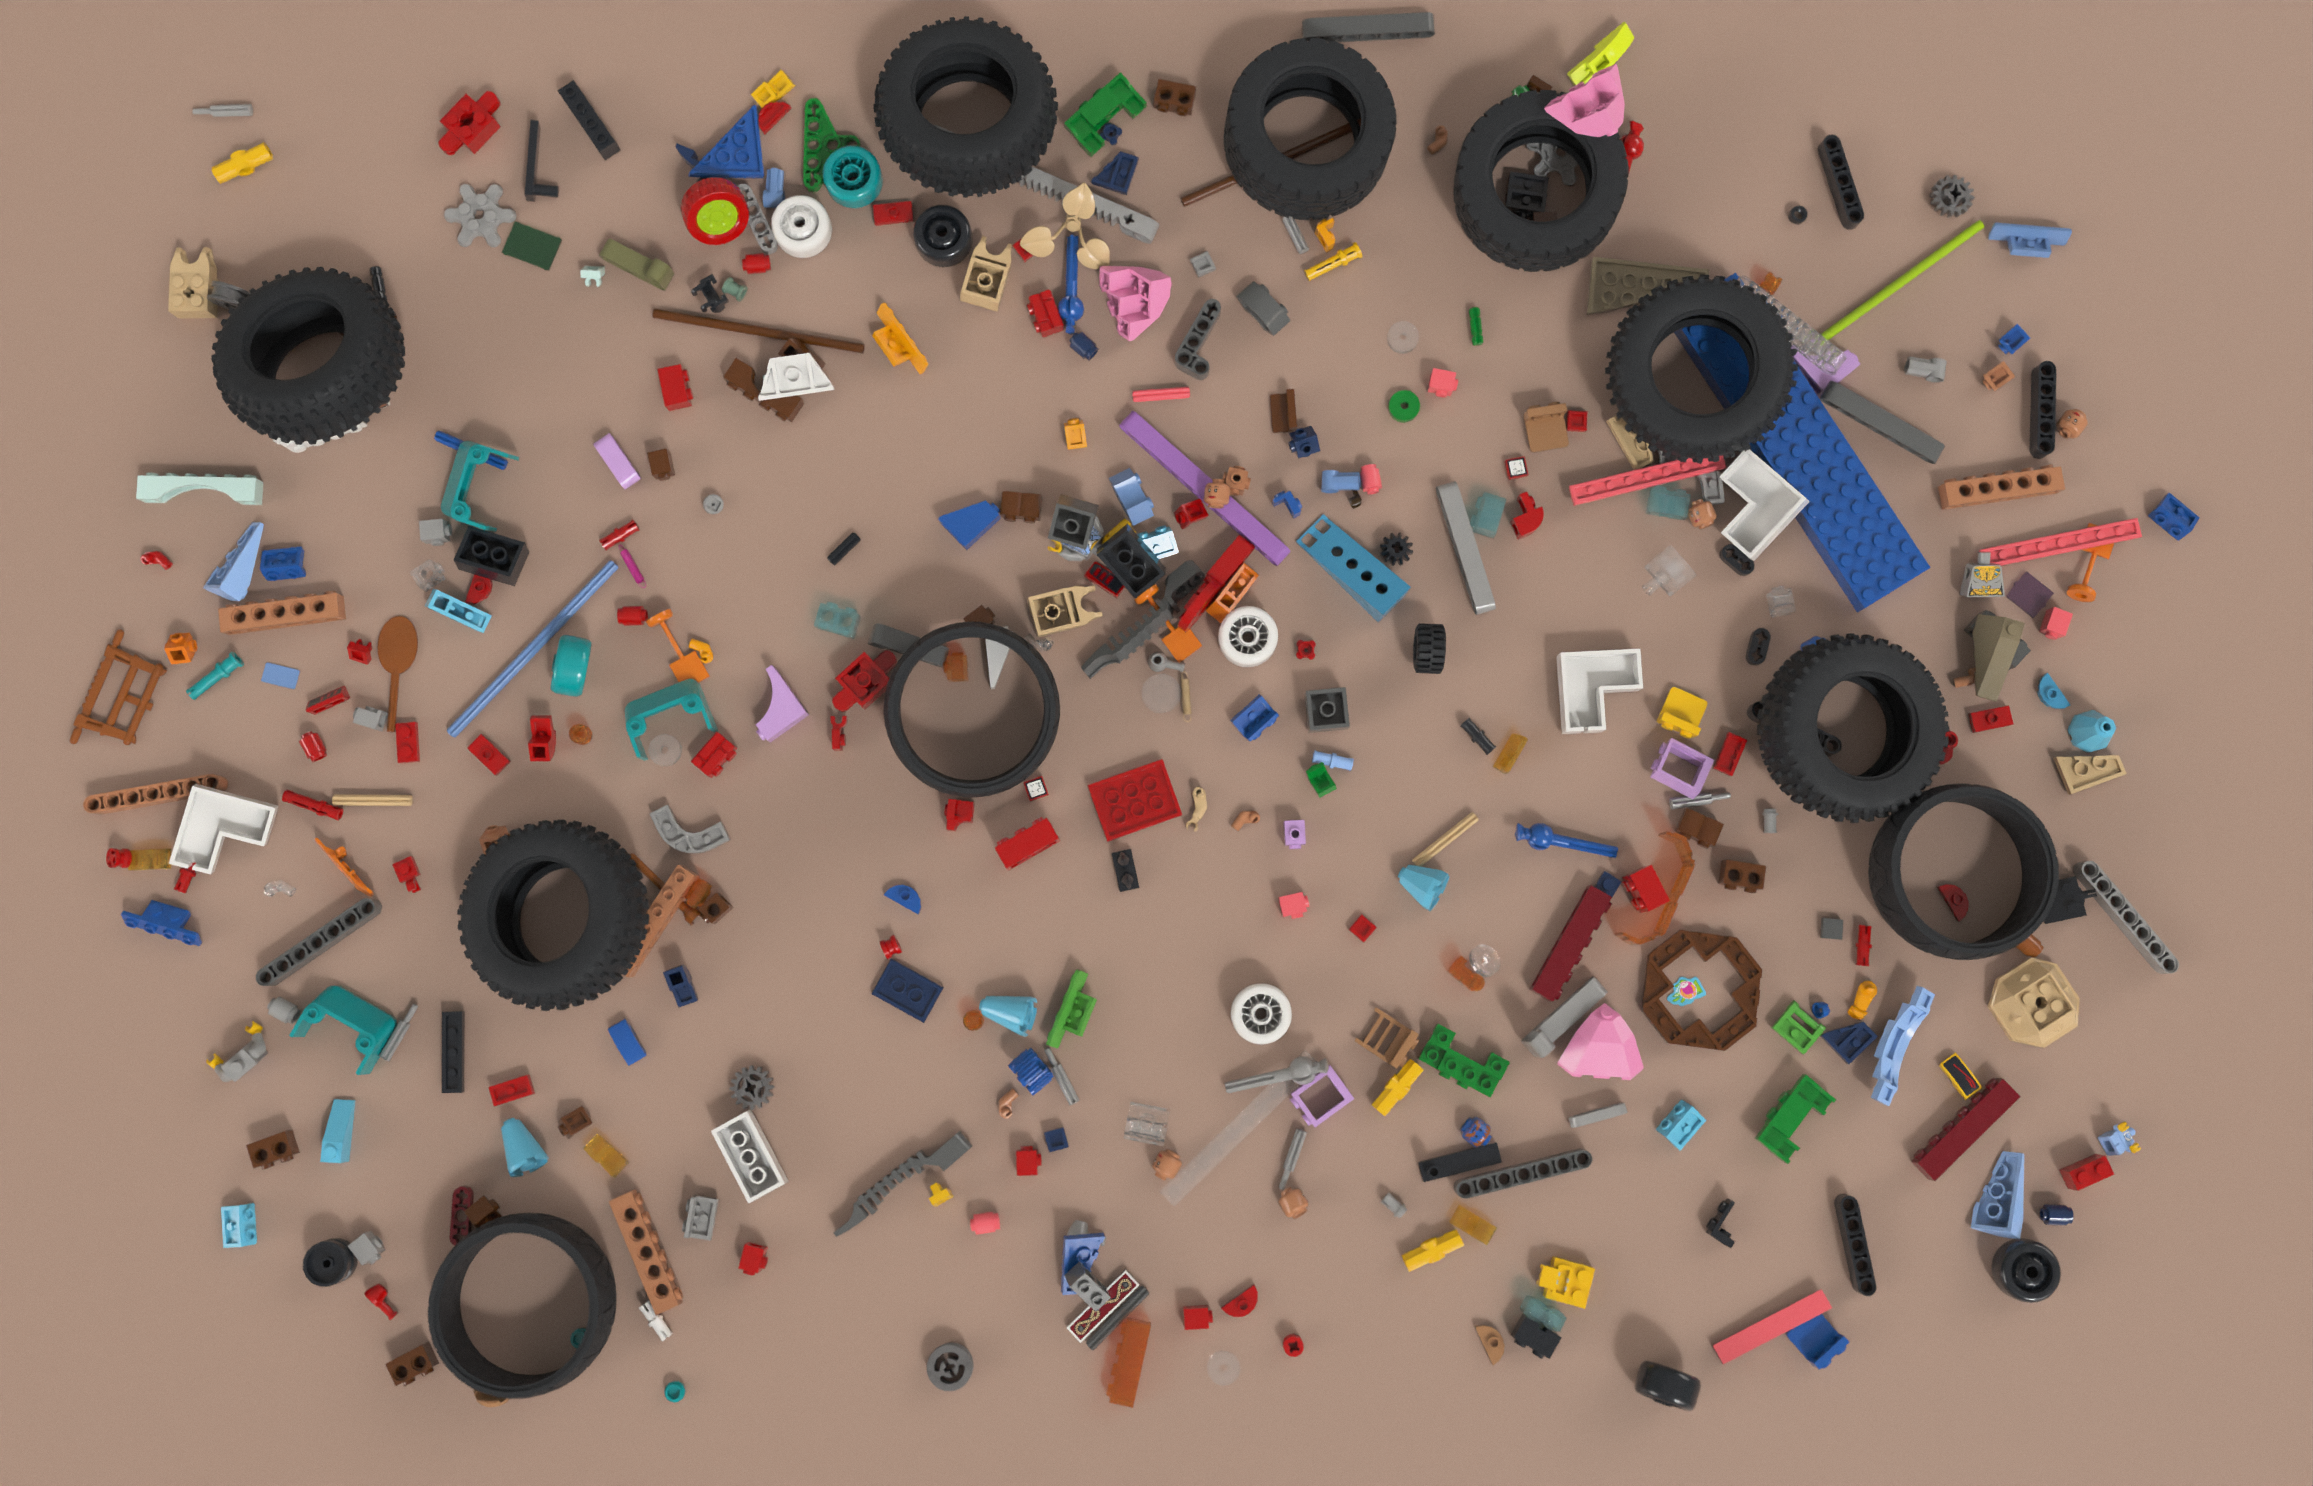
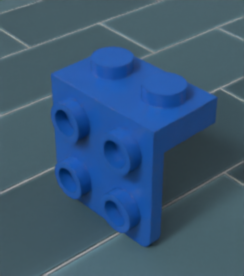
(1818, 1341)

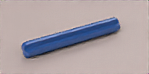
(454, 443)

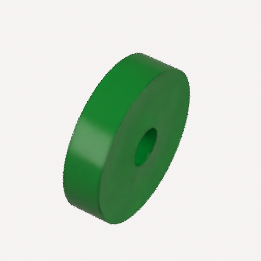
(1404, 397)

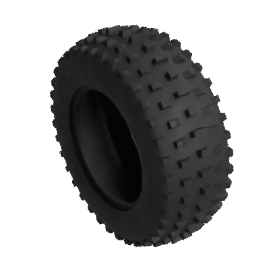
(955, 54)
(1716, 305)
(279, 319)
(1911, 714)
(495, 903)

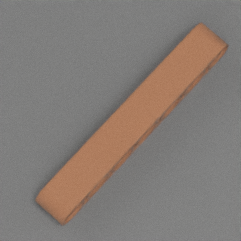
(146, 794)

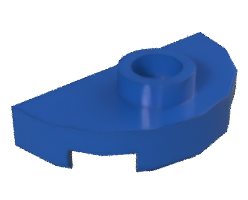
(905, 896)

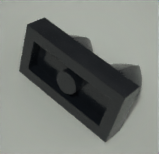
(1125, 870)

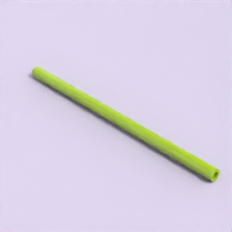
(1903, 280)

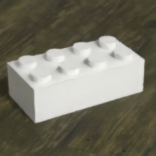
(749, 1156)

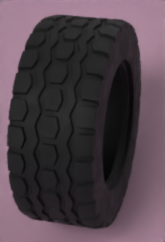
(1318, 72)
(1526, 242)

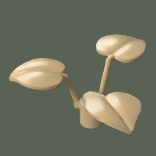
(1077, 204)

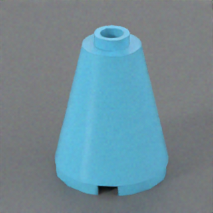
(1011, 1012)
(521, 1148)

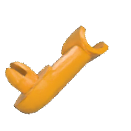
(1863, 998)

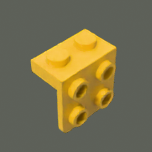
(1682, 713)

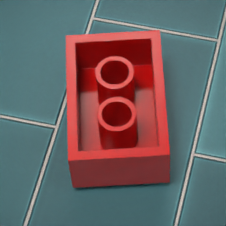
(1026, 843)

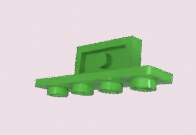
(1073, 1012)

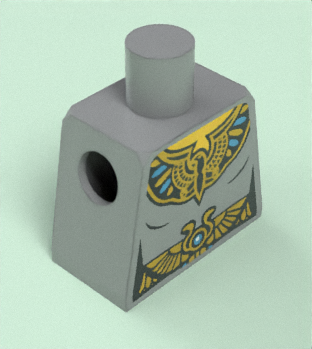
(1983, 578)

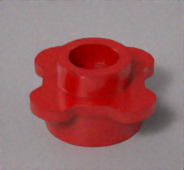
(1305, 644)

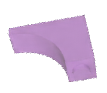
(1818, 378)
(783, 711)

